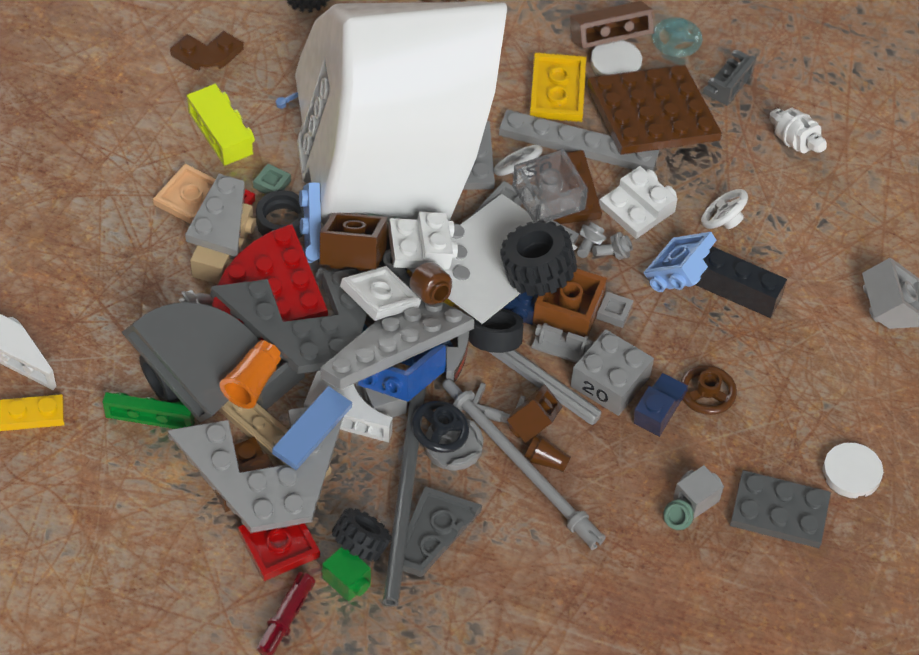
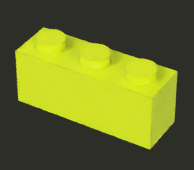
(220, 124)

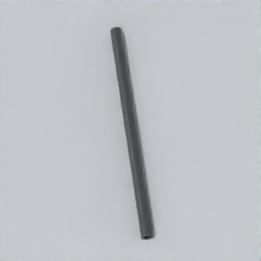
(402, 508)

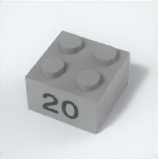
(612, 372)

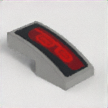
(456, 357)

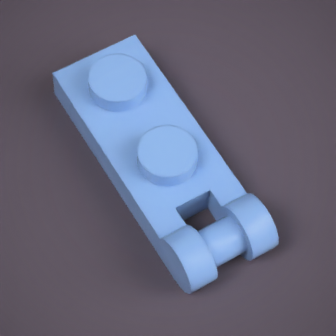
(311, 223)

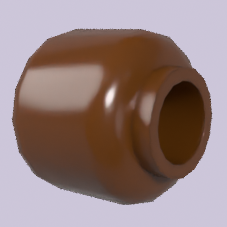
(431, 283)

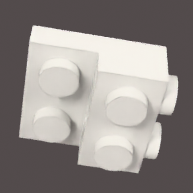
(639, 202)
(422, 240)

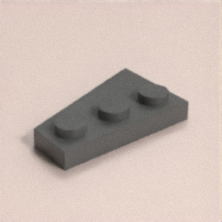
(434, 527)

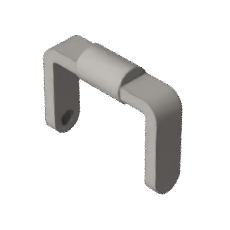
(492, 413)

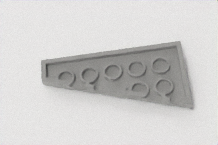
(394, 341)

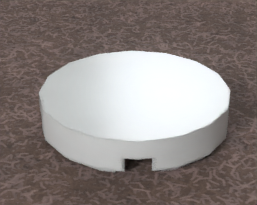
(615, 58)
(852, 470)

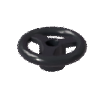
(442, 421)

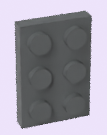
(780, 509)

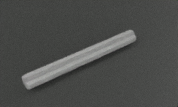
(540, 377)

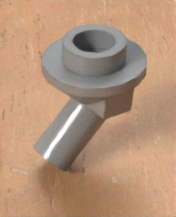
(592, 235)
(620, 246)
(200, 298)

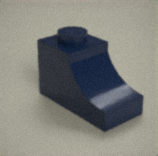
(659, 404)

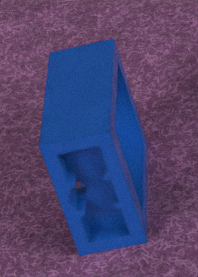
(407, 384)

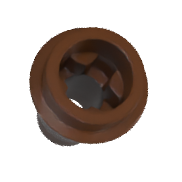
(547, 454)

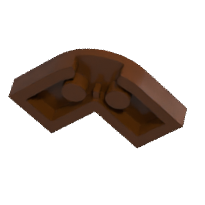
(217, 52)

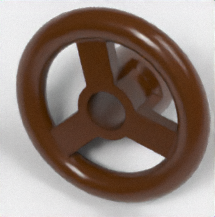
(709, 387)

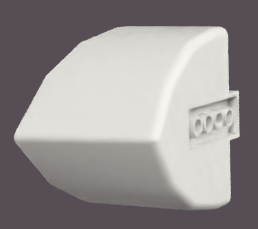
(396, 103)

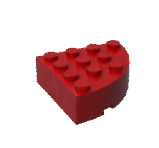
(283, 262)

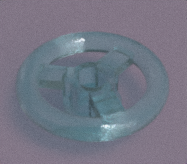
(678, 30)

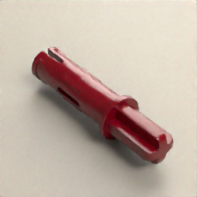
(280, 624)

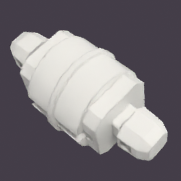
(798, 130)

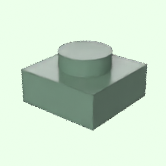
(271, 179)

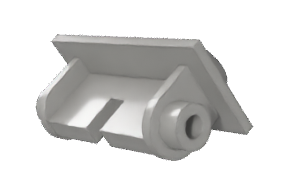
(560, 344)

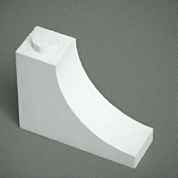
(361, 417)

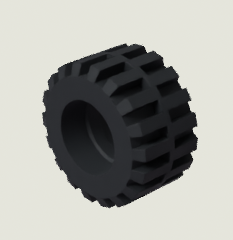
(538, 258)

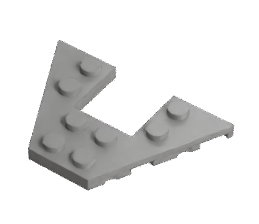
(263, 496)

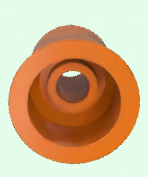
(250, 376)

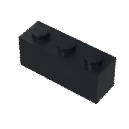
(742, 282)

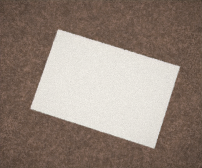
(487, 286)

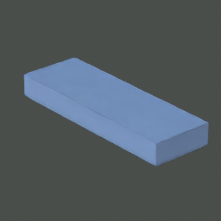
(312, 428)

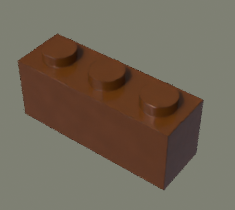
(611, 24)

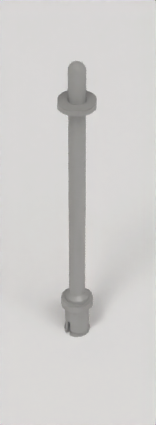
(577, 520)

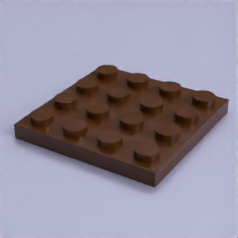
(653, 109)

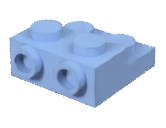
(680, 262)

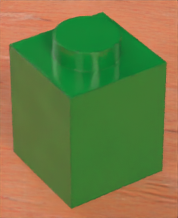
(347, 574)

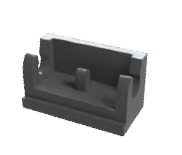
(730, 78)

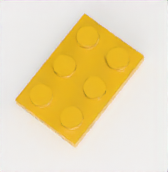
(558, 87)

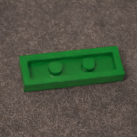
(147, 411)

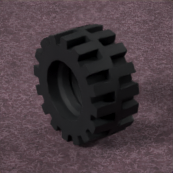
(361, 534)

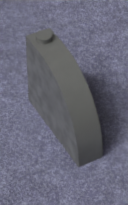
(192, 351)

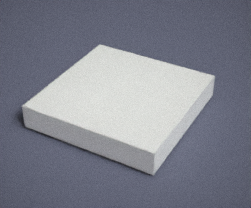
(380, 293)

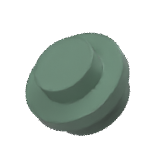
(678, 514)

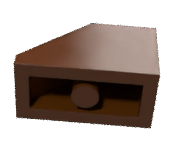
(534, 414)

